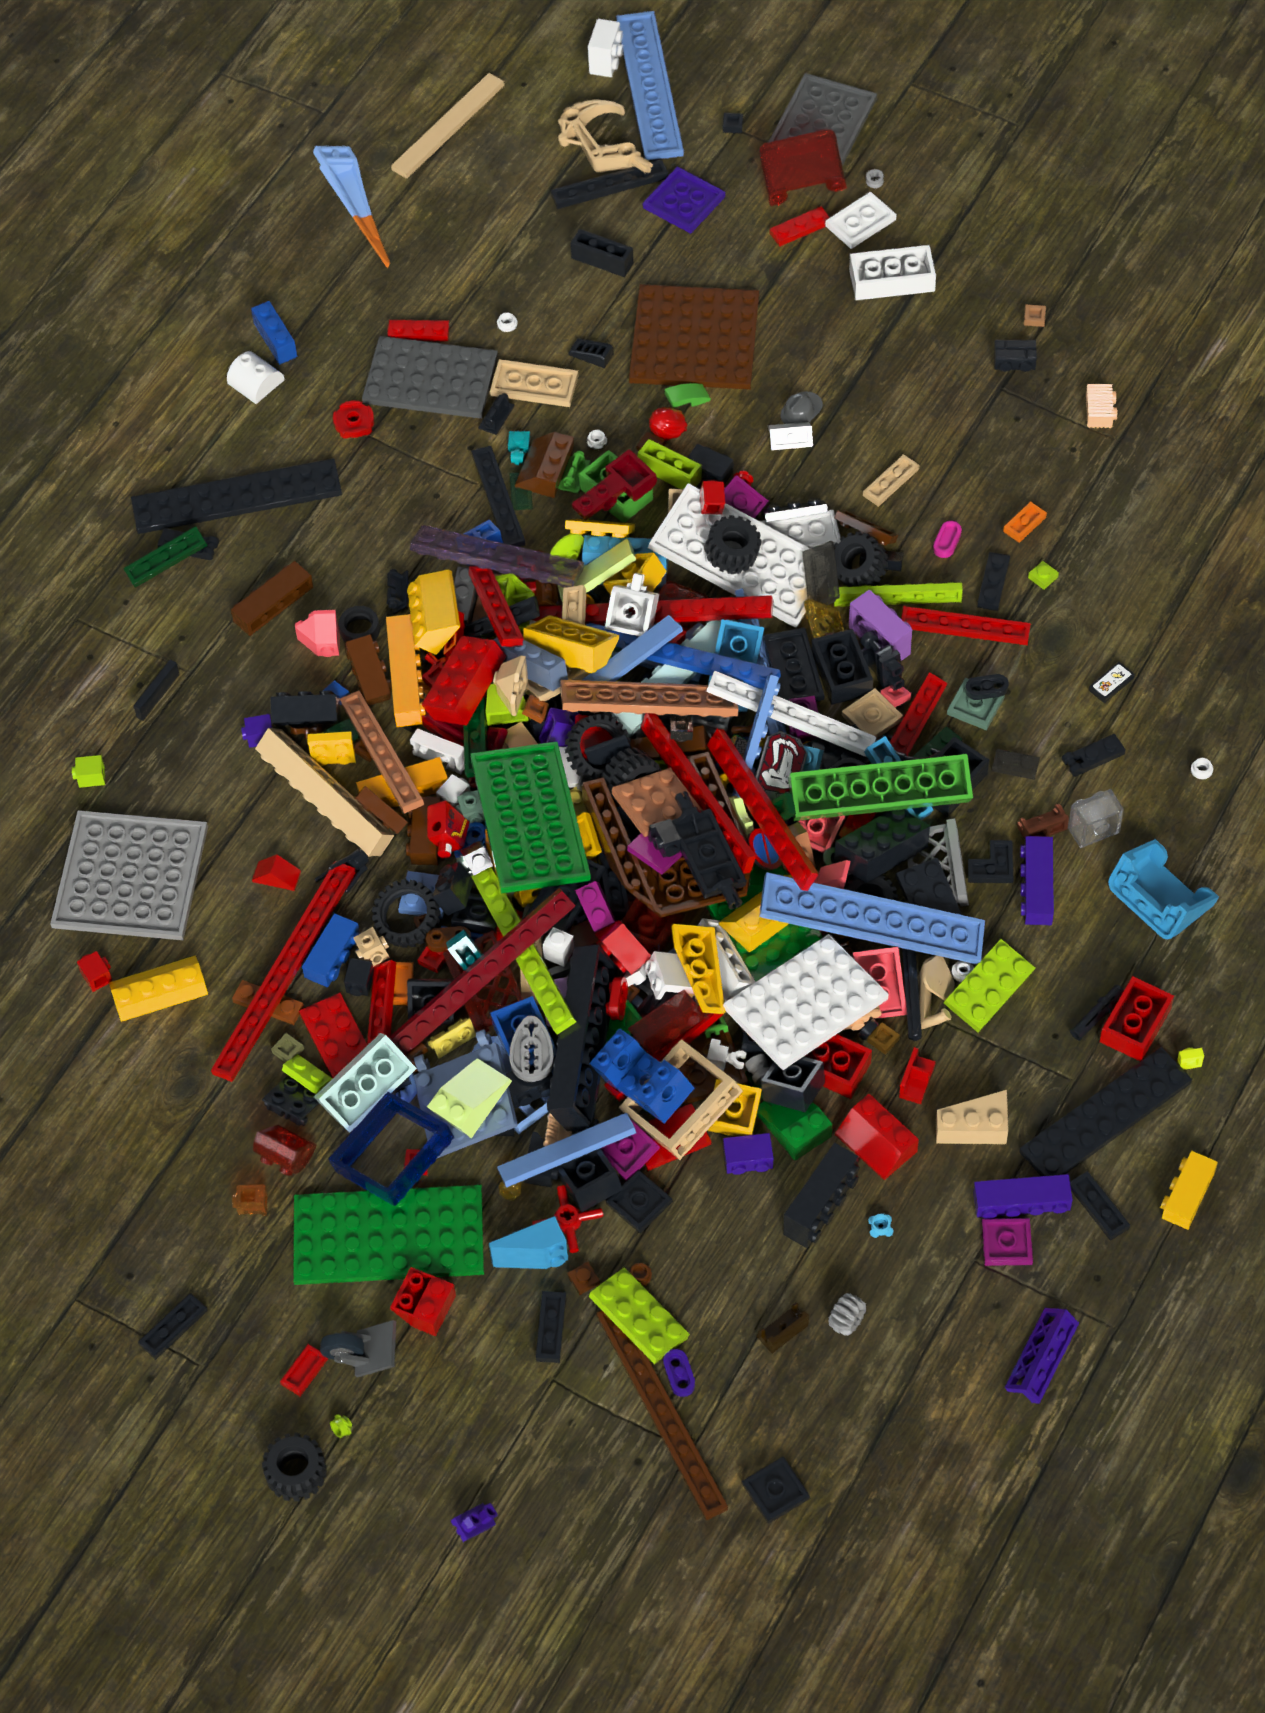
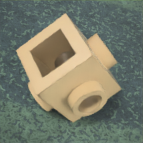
(371, 947)

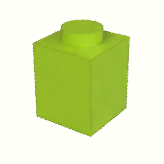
(89, 771)

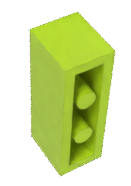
(670, 465)

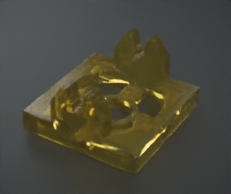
(817, 612)

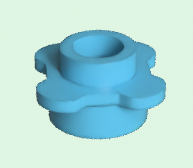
(884, 1220)

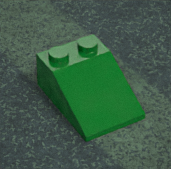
(796, 1129)

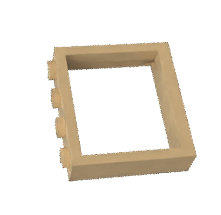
(702, 1118)

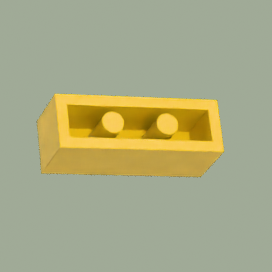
(1188, 1189)

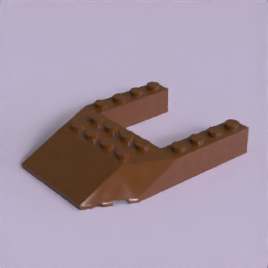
(674, 889)

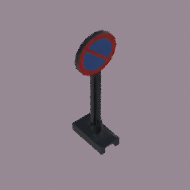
(765, 854)

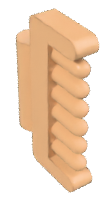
(555, 1131)

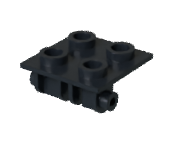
(291, 1100)

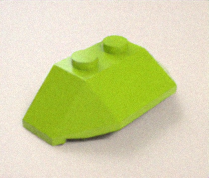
(514, 592)

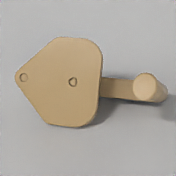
(935, 979)

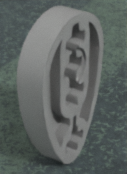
(520, 1050)

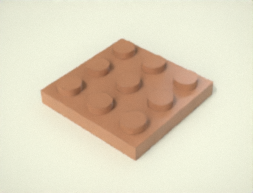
(651, 799)

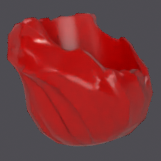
(667, 423)

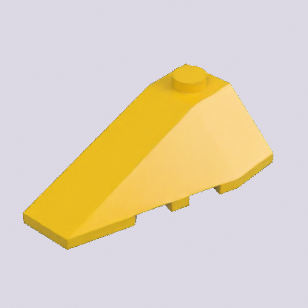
(699, 958)

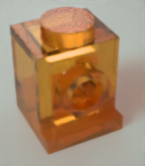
(248, 1193)

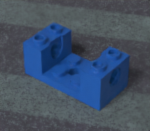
(628, 1066)

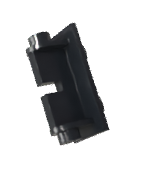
(497, 414)
(397, 593)

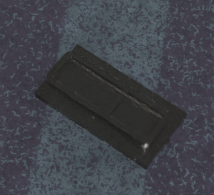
(821, 573)

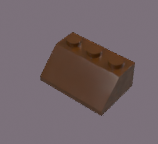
(546, 464)

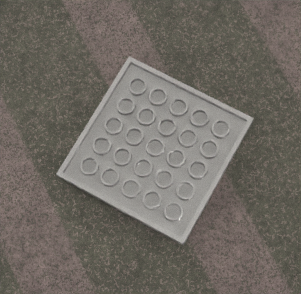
(129, 875)

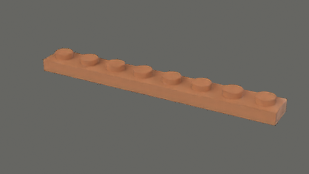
(382, 752)

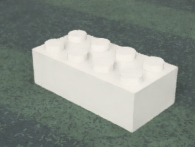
(892, 272)

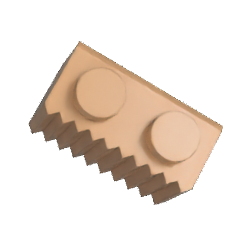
(1100, 405)

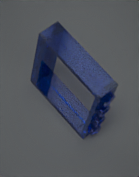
(369, 1129)

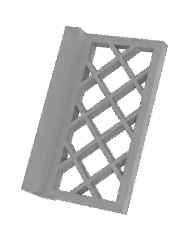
(953, 857)

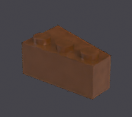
(369, 669)

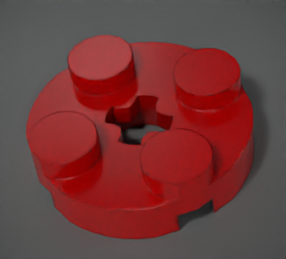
(356, 428)

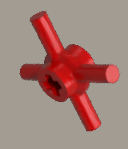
(575, 1216)

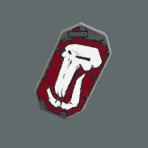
(780, 757)

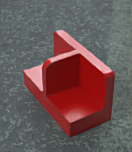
(916, 1078)

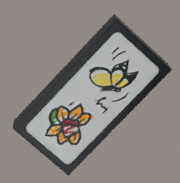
(1111, 682)

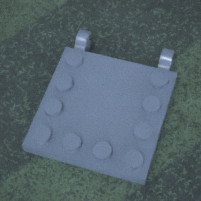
(429, 1082)

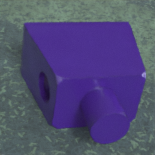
(557, 726)

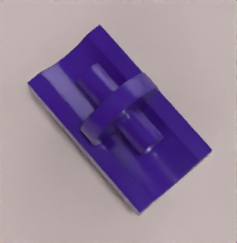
(475, 1521)

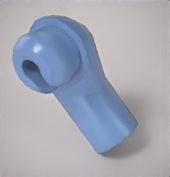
(409, 1092)

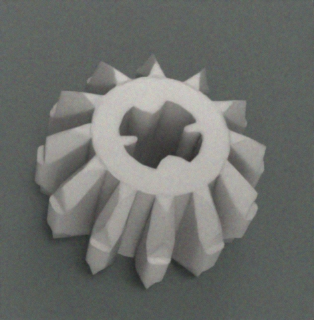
(847, 1314)

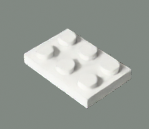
(860, 220)

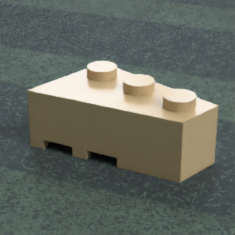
(974, 1121)

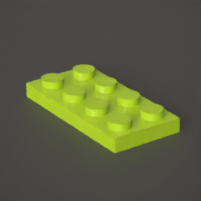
(989, 985)
(639, 1315)

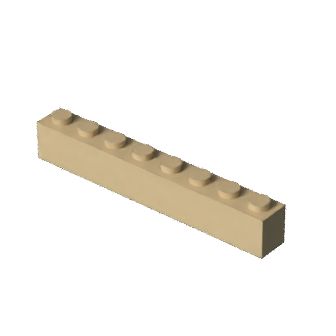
(324, 792)

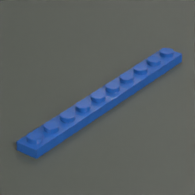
(701, 661)

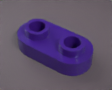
(679, 1374)

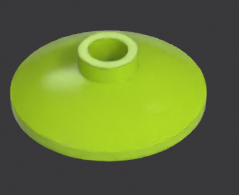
(569, 546)

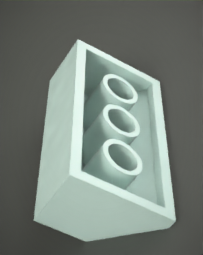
(364, 1082)

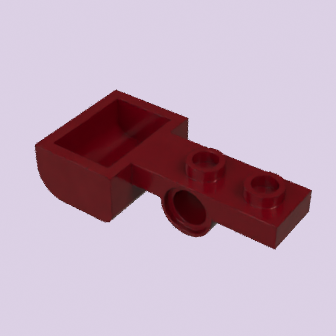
(624, 475)

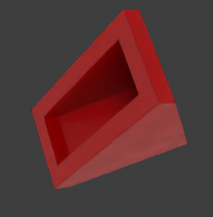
(277, 873)

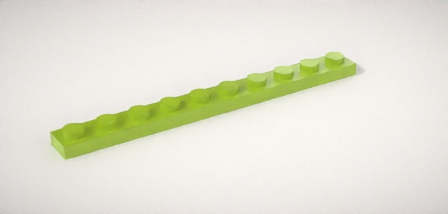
(530, 960)

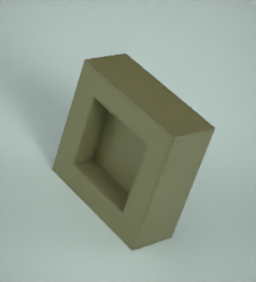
(287, 1048)

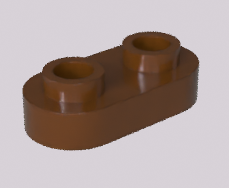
(446, 934)

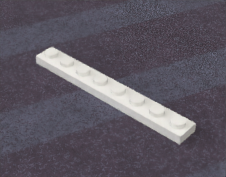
(792, 714)

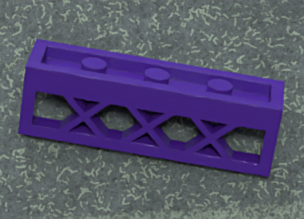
(1047, 1354)

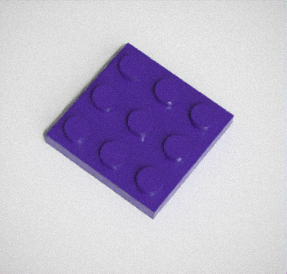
(684, 200)

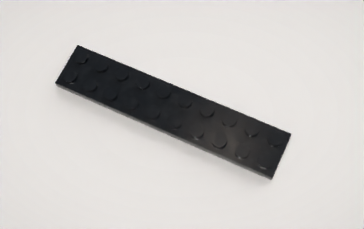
(236, 496)

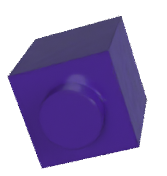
(255, 728)

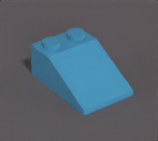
(532, 1247)

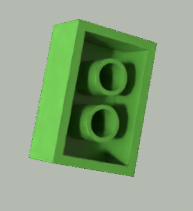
(625, 506)

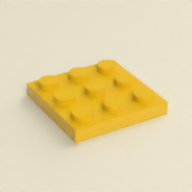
(599, 528)

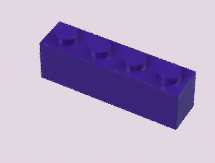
(1038, 880)
(1022, 1196)

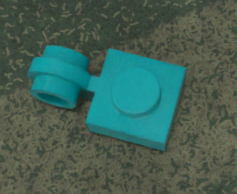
(518, 445)

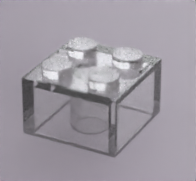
(1095, 818)

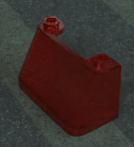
(801, 163)

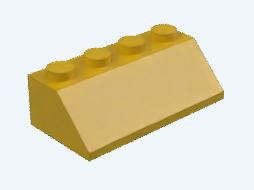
(433, 610)
(575, 643)
(748, 927)
(158, 988)

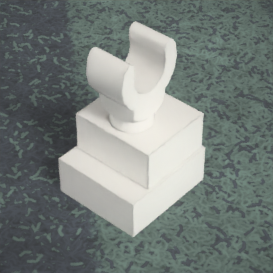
(719, 1055)

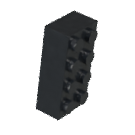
(882, 844)
(821, 1196)

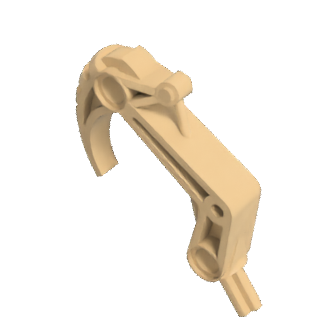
(600, 157)

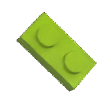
(306, 1074)

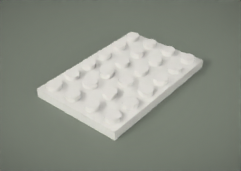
(805, 1001)

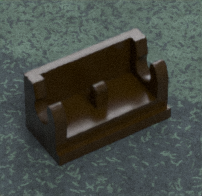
(783, 1328)

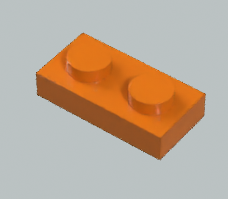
(1024, 522)

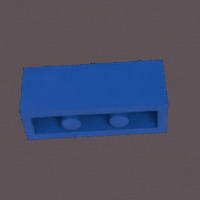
(274, 332)
(331, 950)

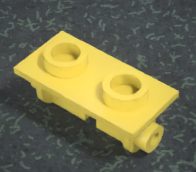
(456, 1036)

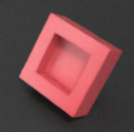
(896, 697)

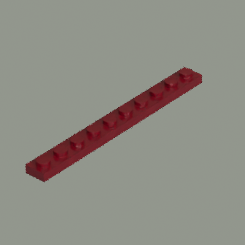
(482, 971)

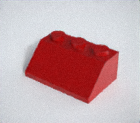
(877, 1137)

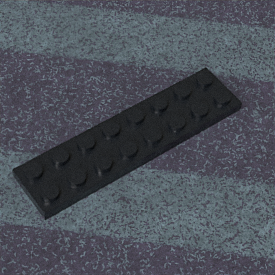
(1106, 1115)

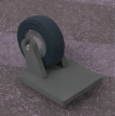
(366, 1350)

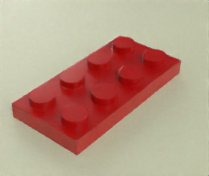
(333, 1032)

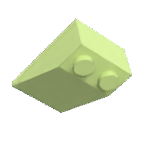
(469, 1096)

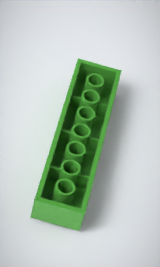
(881, 787)

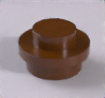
(641, 1273)

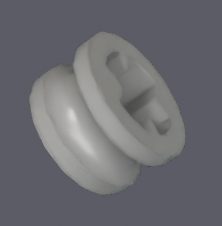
(874, 173)

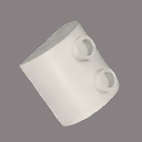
(253, 376)

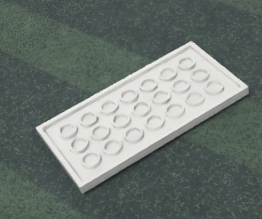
(776, 569)

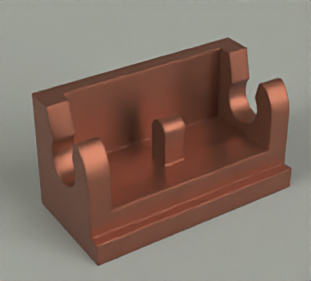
(1045, 824)

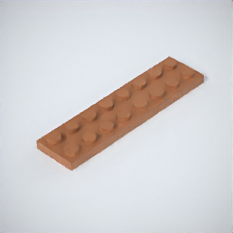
(643, 698)

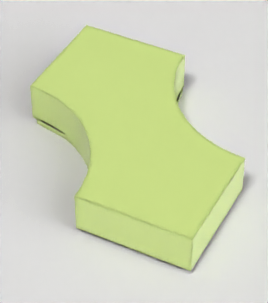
(739, 808)

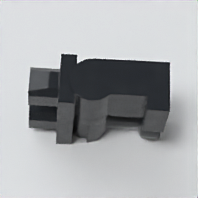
(883, 661)

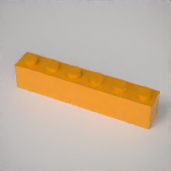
(404, 671)

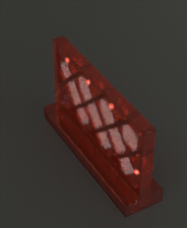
(474, 1005)

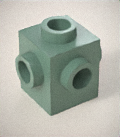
(470, 806)

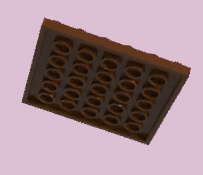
(694, 336)

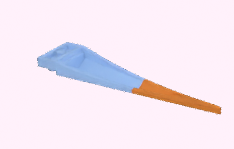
(343, 174)

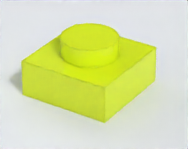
(1190, 1058)

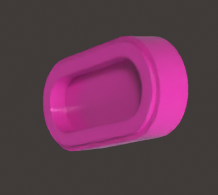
(947, 539)

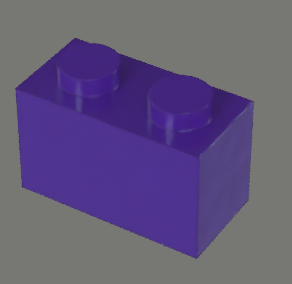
(748, 1153)

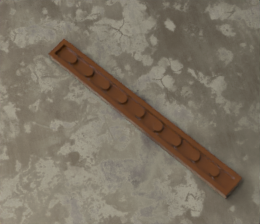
(666, 1420)

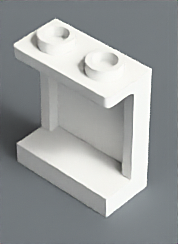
(667, 974)

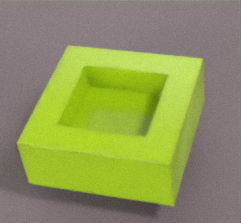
(1043, 575)

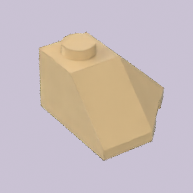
(512, 682)

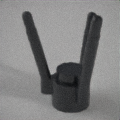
(357, 860)

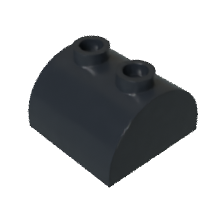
(423, 991)

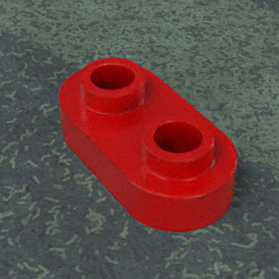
(618, 996)

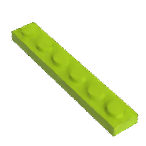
(904, 594)

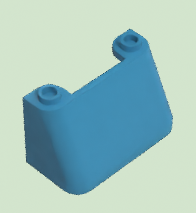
(1156, 893)

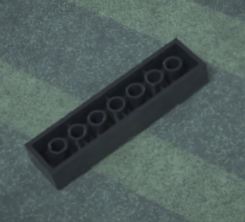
(574, 1079)

